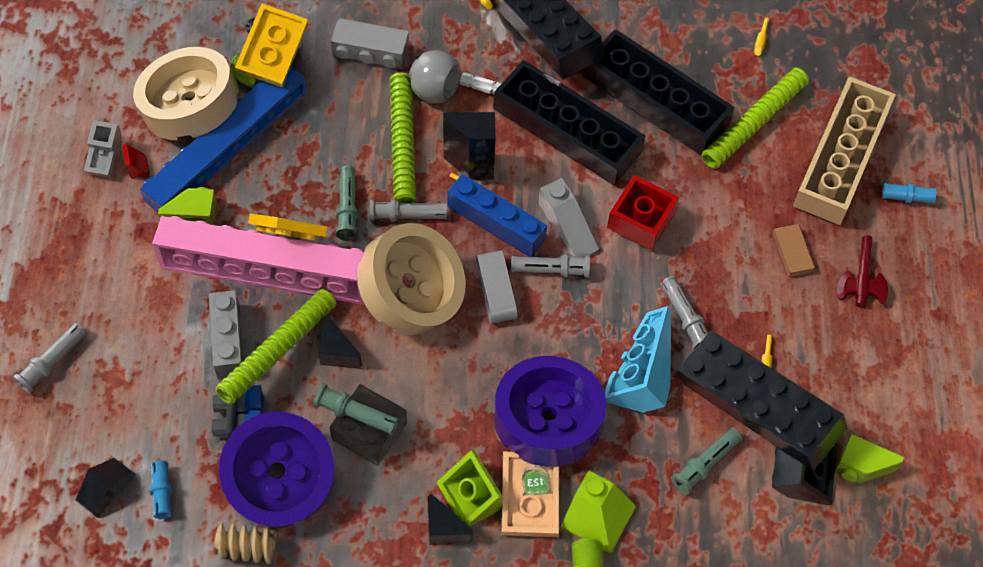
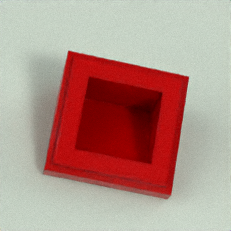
(135, 162)

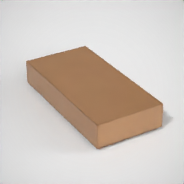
(793, 250)

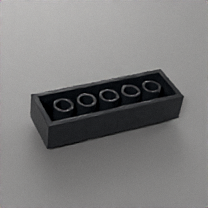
(554, 33)
(660, 92)
(568, 122)
(763, 400)

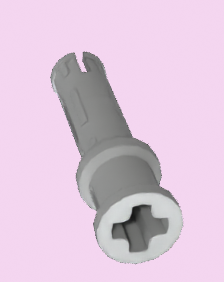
(395, 210)
(567, 265)
(691, 322)
(40, 366)

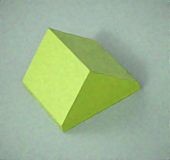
(470, 490)

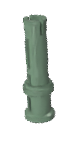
(347, 213)
(343, 405)
(698, 468)

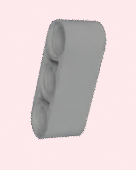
(496, 286)

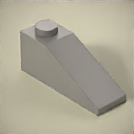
(567, 218)

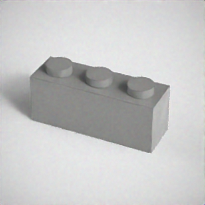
(370, 43)
(225, 332)

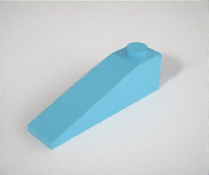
(646, 369)

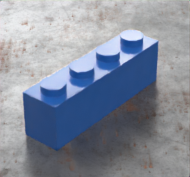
(496, 215)

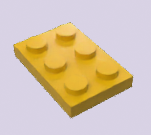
(271, 45)
(287, 227)

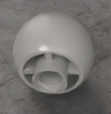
(435, 76)

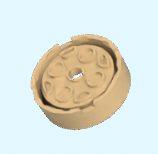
(182, 74)
(421, 257)

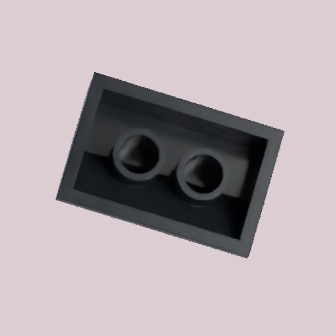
(470, 143)
(802, 483)

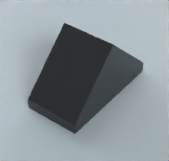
(336, 348)
(103, 485)
(445, 525)

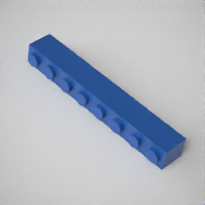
(215, 149)

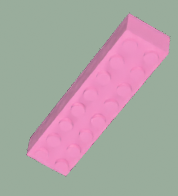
(257, 258)

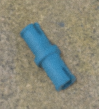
(909, 193)
(161, 489)

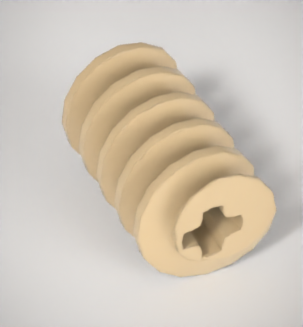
(245, 543)

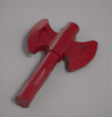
(863, 285)

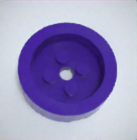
(565, 391)
(272, 440)

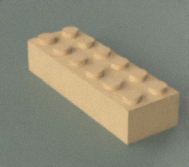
(844, 150)

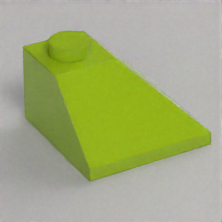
(598, 512)

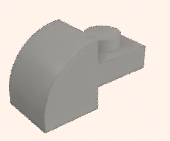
(105, 146)

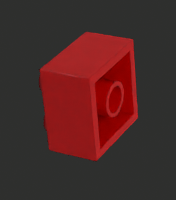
(642, 212)

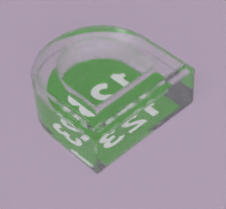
(535, 481)

